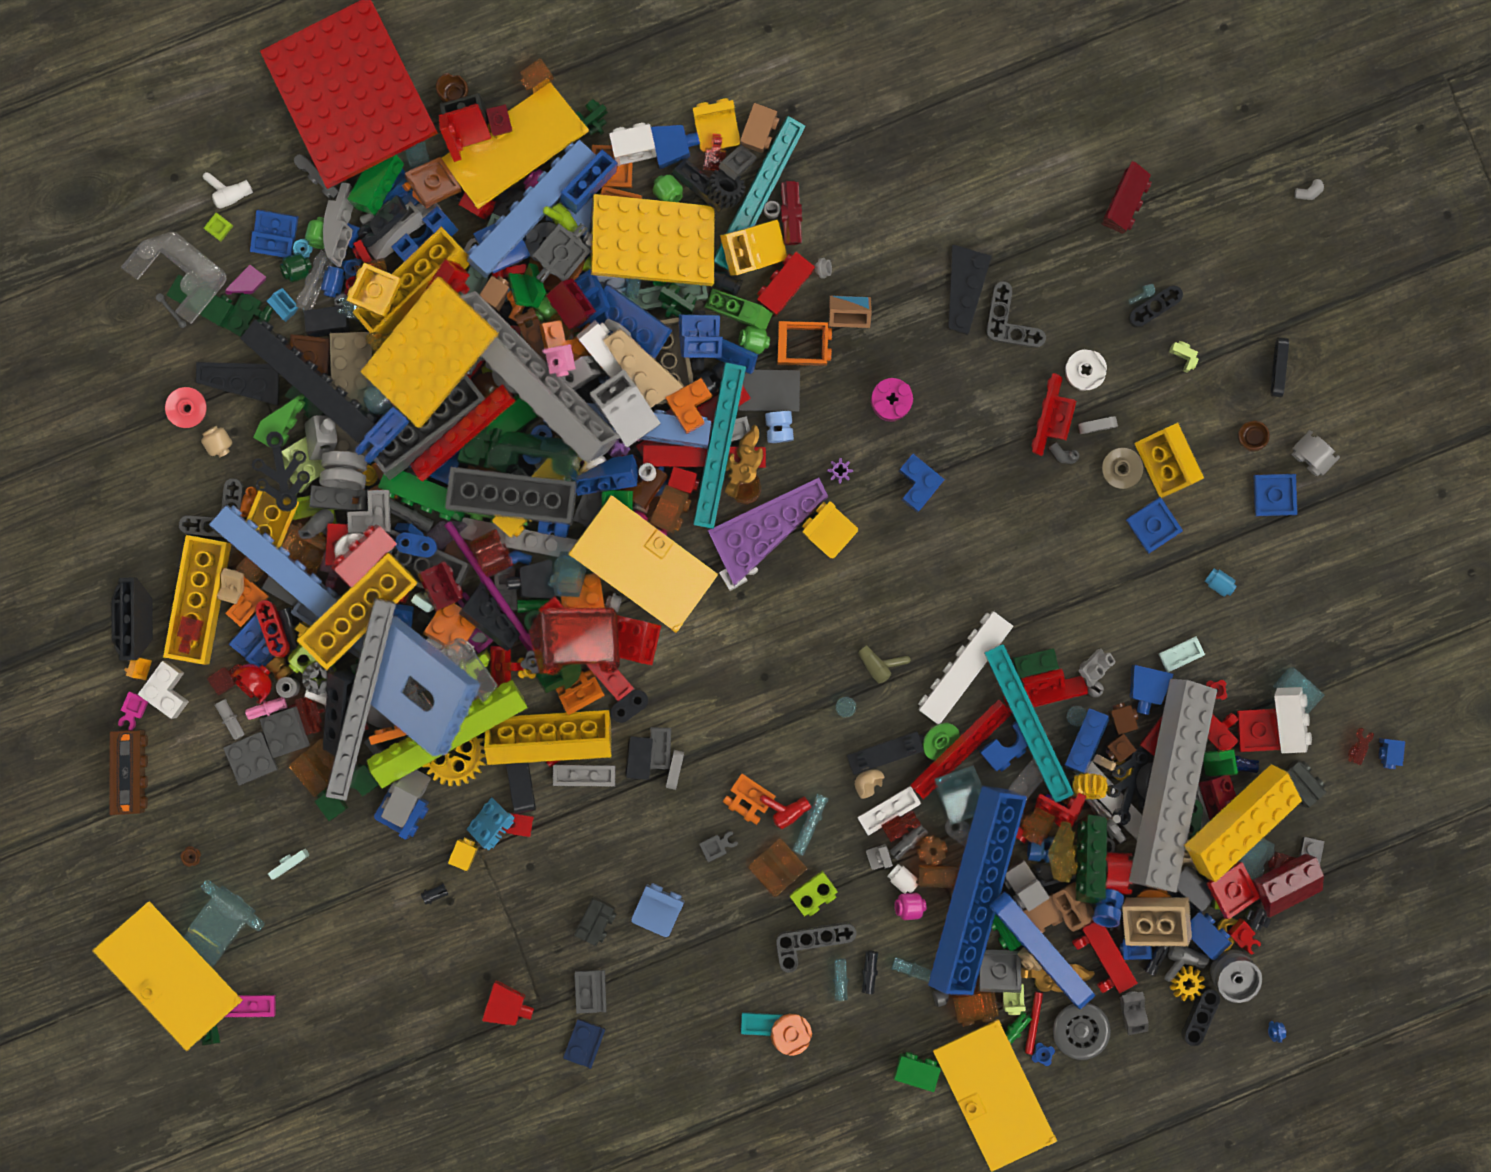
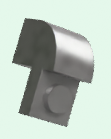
(1134, 1012)

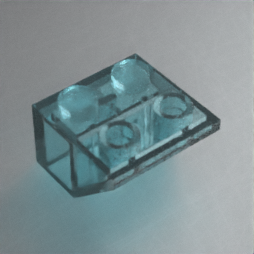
(959, 793)

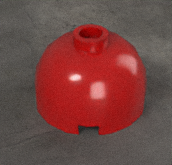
(253, 681)

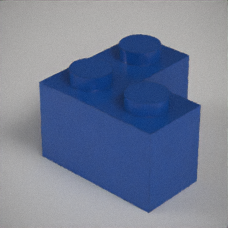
(924, 479)

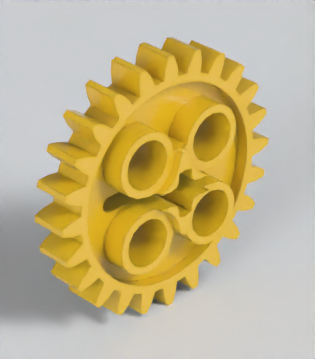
(447, 770)

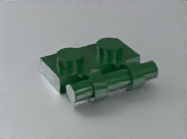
(244, 312)
(471, 452)

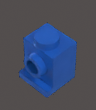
(1391, 753)

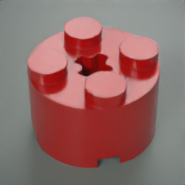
(1118, 872)

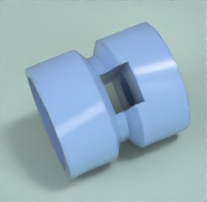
(779, 419)

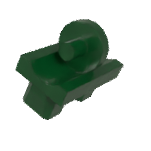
(597, 112)
(675, 304)

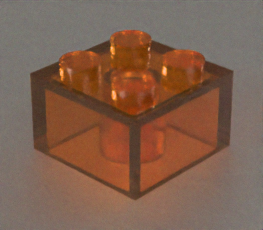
(670, 510)

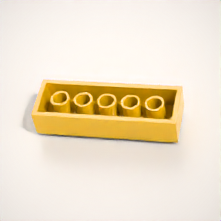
(416, 275)
(197, 596)
(349, 617)
(549, 738)
(1243, 823)

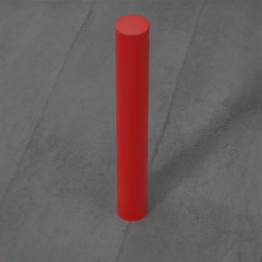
(1034, 1023)

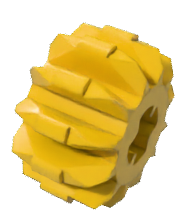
(1090, 785)
(1190, 989)

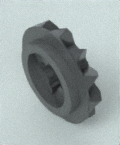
(312, 671)

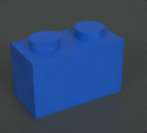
(1208, 937)

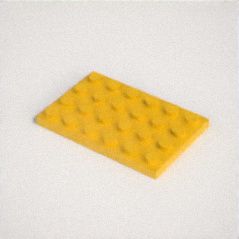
(652, 240)
(429, 352)

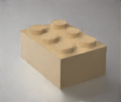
(1157, 921)

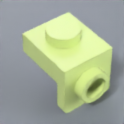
(1183, 350)
(1014, 1002)

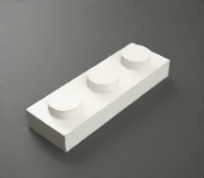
(887, 810)

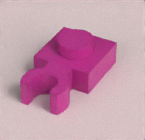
(133, 707)

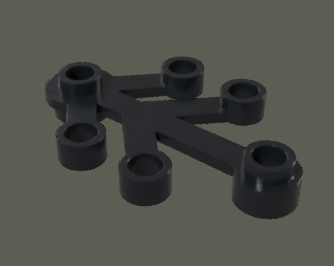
(281, 476)
(1129, 782)

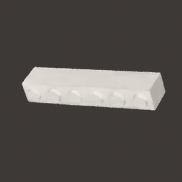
(965, 667)

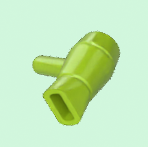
(561, 216)

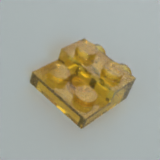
(1063, 854)

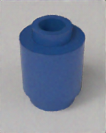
(332, 281)

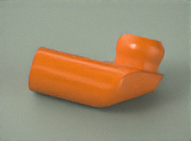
(516, 308)

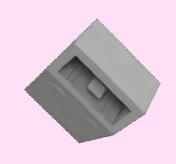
(624, 408)

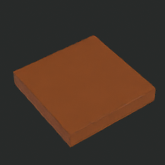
(432, 182)

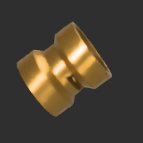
(279, 668)

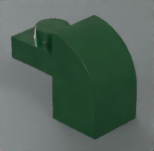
(565, 677)

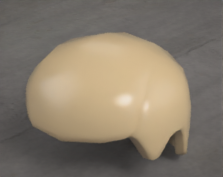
(867, 781)

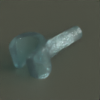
(1149, 291)

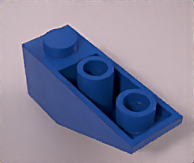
(610, 475)

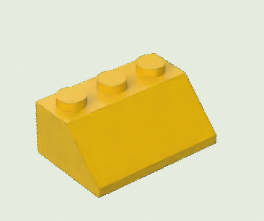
(1169, 460)
(270, 518)

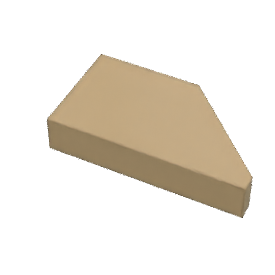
(1110, 765)

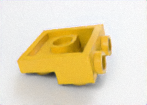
(373, 290)

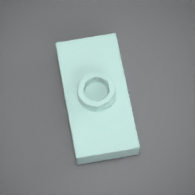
(422, 600)
(1181, 654)
(287, 863)

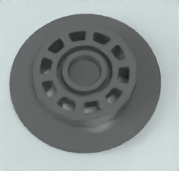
(1081, 1031)

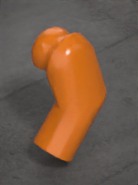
(248, 500)

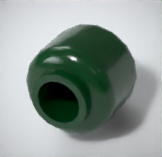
(295, 267)

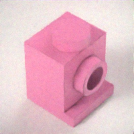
(560, 360)

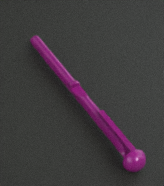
(524, 636)

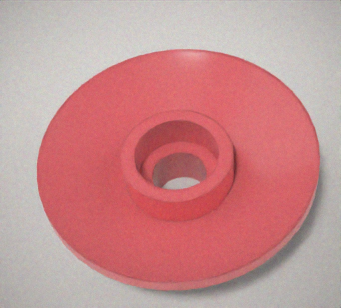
(176, 403)

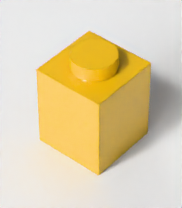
(463, 854)

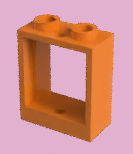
(782, 342)

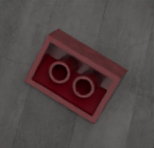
(1127, 198)
(1289, 884)

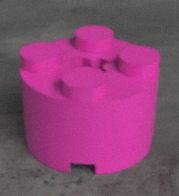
(900, 391)

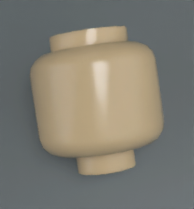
(216, 441)

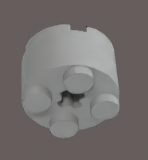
(1315, 454)

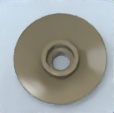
(1132, 464)

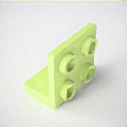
(313, 467)

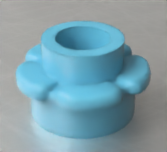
(302, 243)

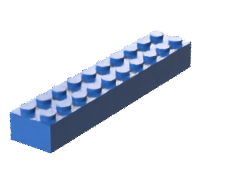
(976, 887)

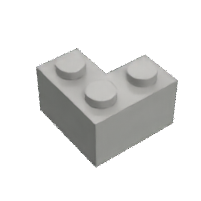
(404, 797)
(1025, 885)

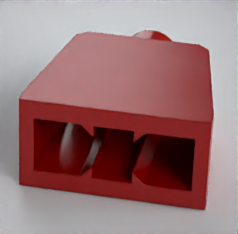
(506, 1005)

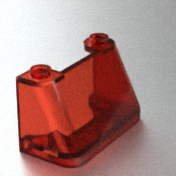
(575, 637)

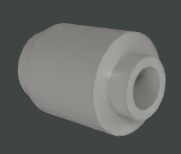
(294, 687)

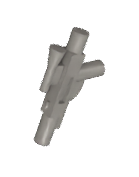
(1112, 827)

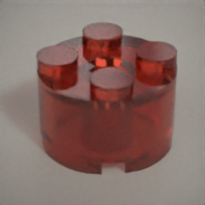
(491, 553)

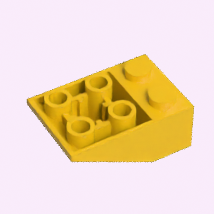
(753, 247)

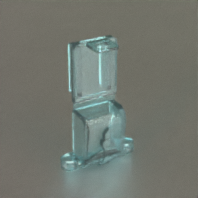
(220, 923)

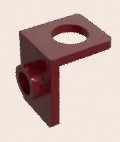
(499, 120)

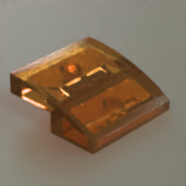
(303, 551)
(314, 768)
(777, 867)

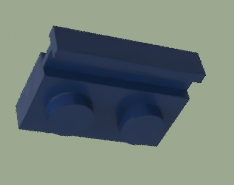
(584, 1043)

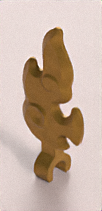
(746, 469)
(1044, 981)

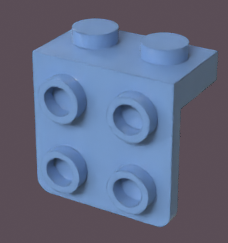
(658, 910)

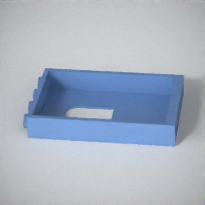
(451, 687)

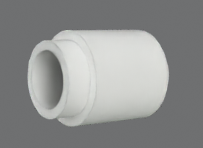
(903, 879)

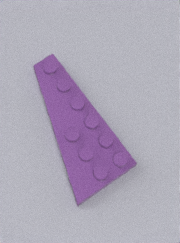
(753, 535)

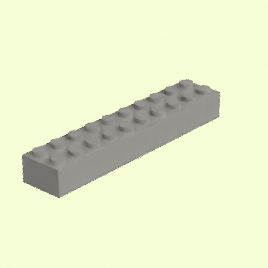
(541, 390)
(1173, 785)

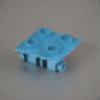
(489, 823)

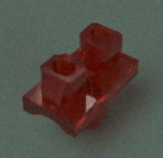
(309, 714)

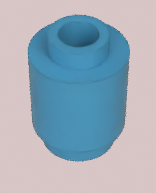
(1221, 582)

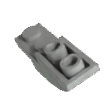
(409, 223)
(335, 226)

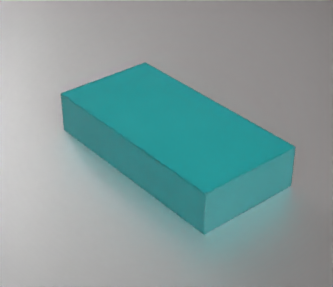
(758, 1023)

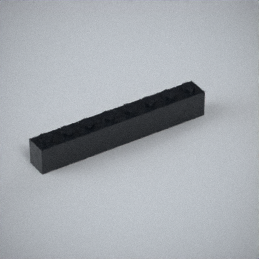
(308, 380)

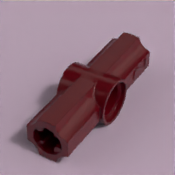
(791, 213)

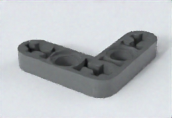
(1006, 328)
(195, 519)

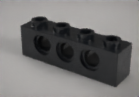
(337, 699)

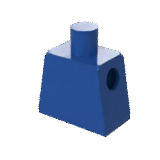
(672, 144)
(1148, 687)

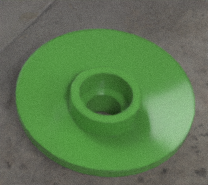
(939, 739)

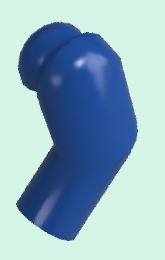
(518, 556)

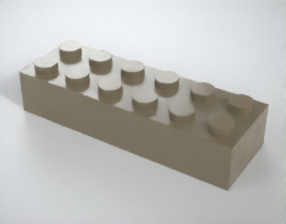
(348, 357)

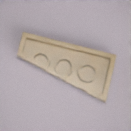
(647, 374)

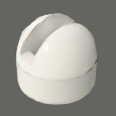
(645, 474)

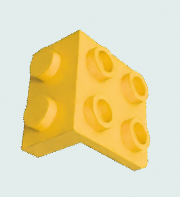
(717, 119)
(829, 529)

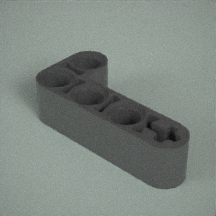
(815, 932)

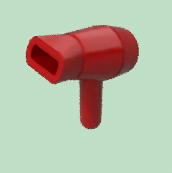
(786, 814)

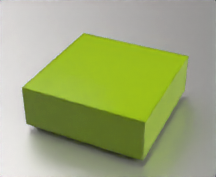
(218, 227)

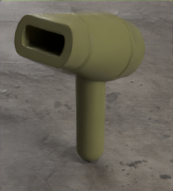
(876, 667)

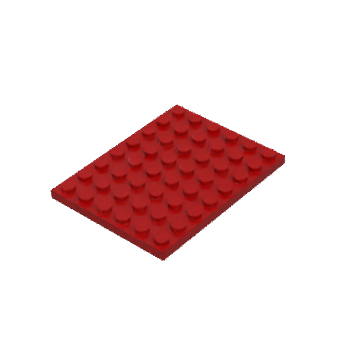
(348, 92)

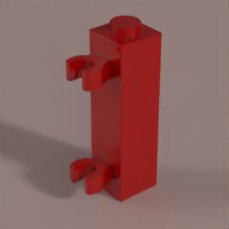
(453, 275)
(1109, 957)

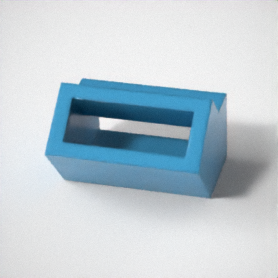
(283, 304)

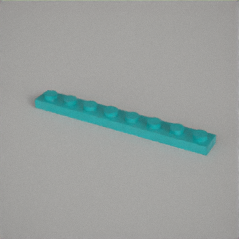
(764, 181)
(719, 445)
(1029, 723)

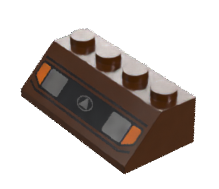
(128, 772)

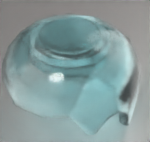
(376, 401)

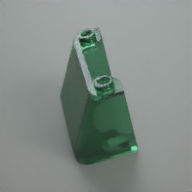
(512, 444)

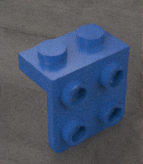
(410, 826)

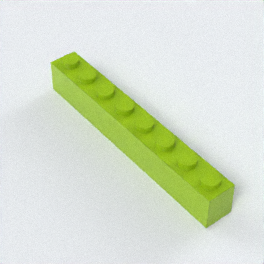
(409, 755)

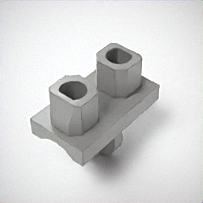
(1096, 666)

